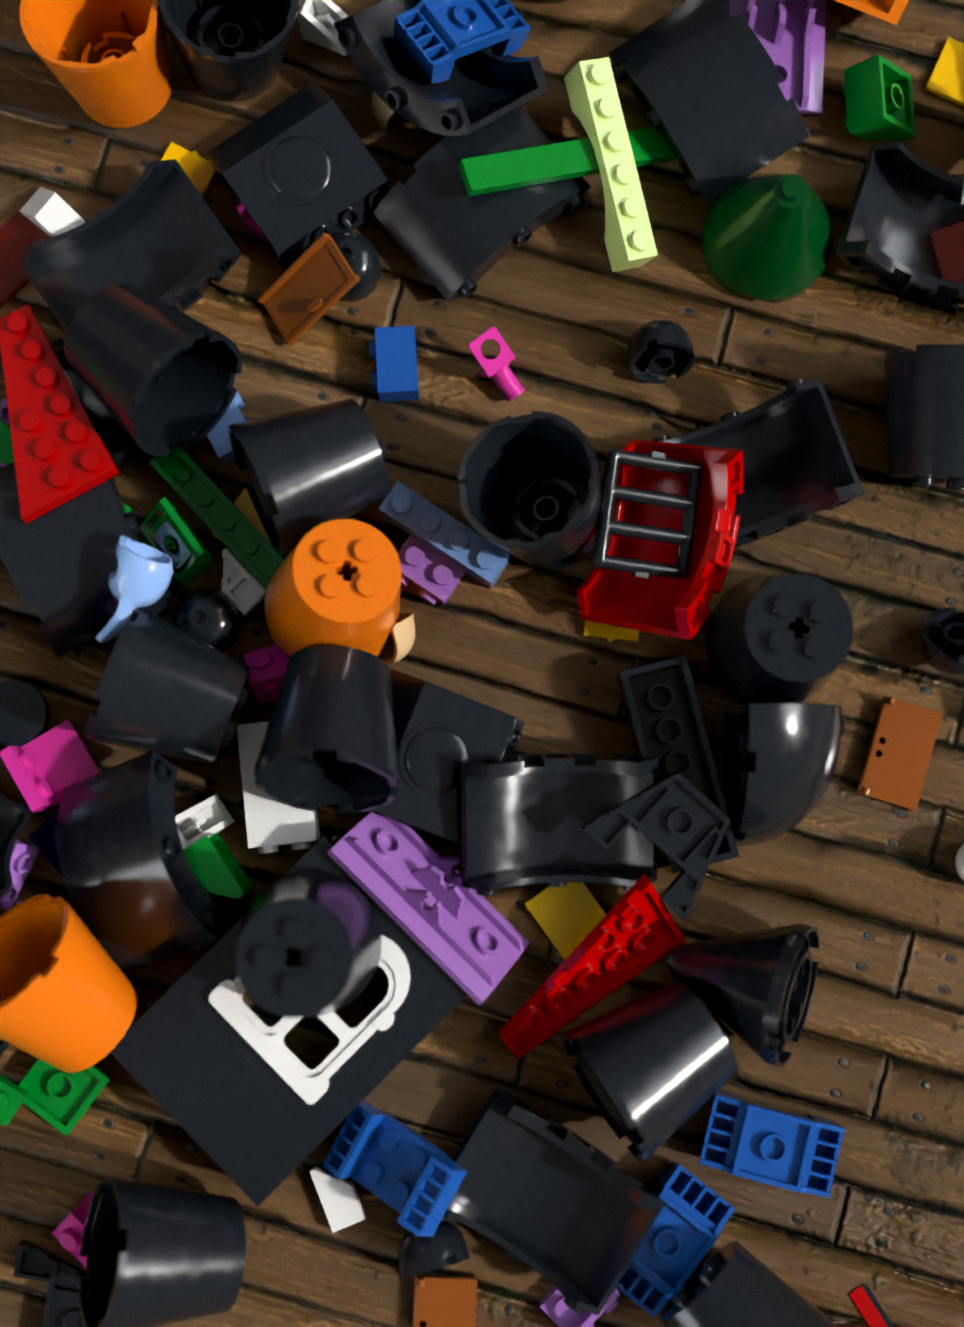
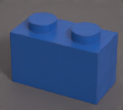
(395, 363)

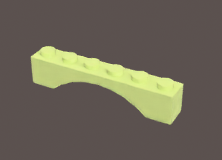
(598, 108)

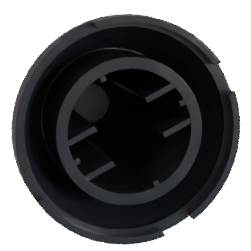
(754, 984)

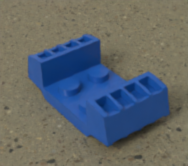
(446, 30)
(772, 1145)
(396, 1167)
(676, 1240)

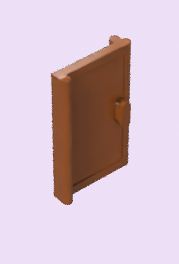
(298, 292)
(904, 755)
(444, 1301)

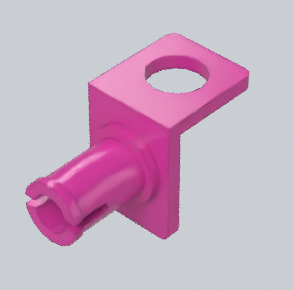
(499, 366)

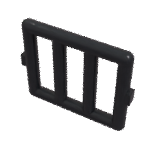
(607, 526)

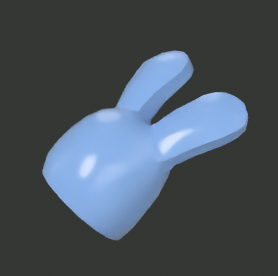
(139, 582)

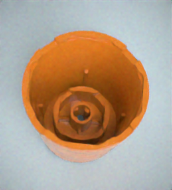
(104, 55)
(313, 604)
(60, 987)

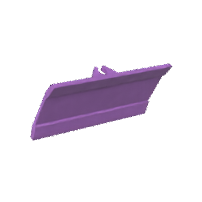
(795, 42)
(429, 903)

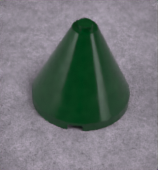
(767, 237)

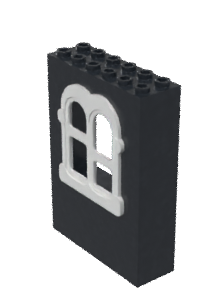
(237, 1080)

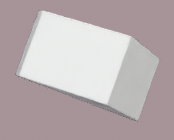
(317, 24)
(51, 213)
(202, 820)

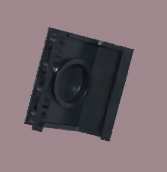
(301, 173)
(432, 739)

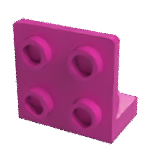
(49, 765)

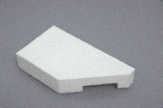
(240, 584)
(338, 1199)

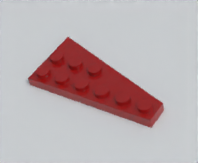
(51, 431)
(613, 953)

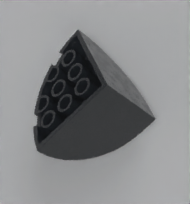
(778, 765)

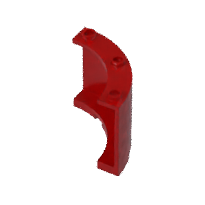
(657, 602)

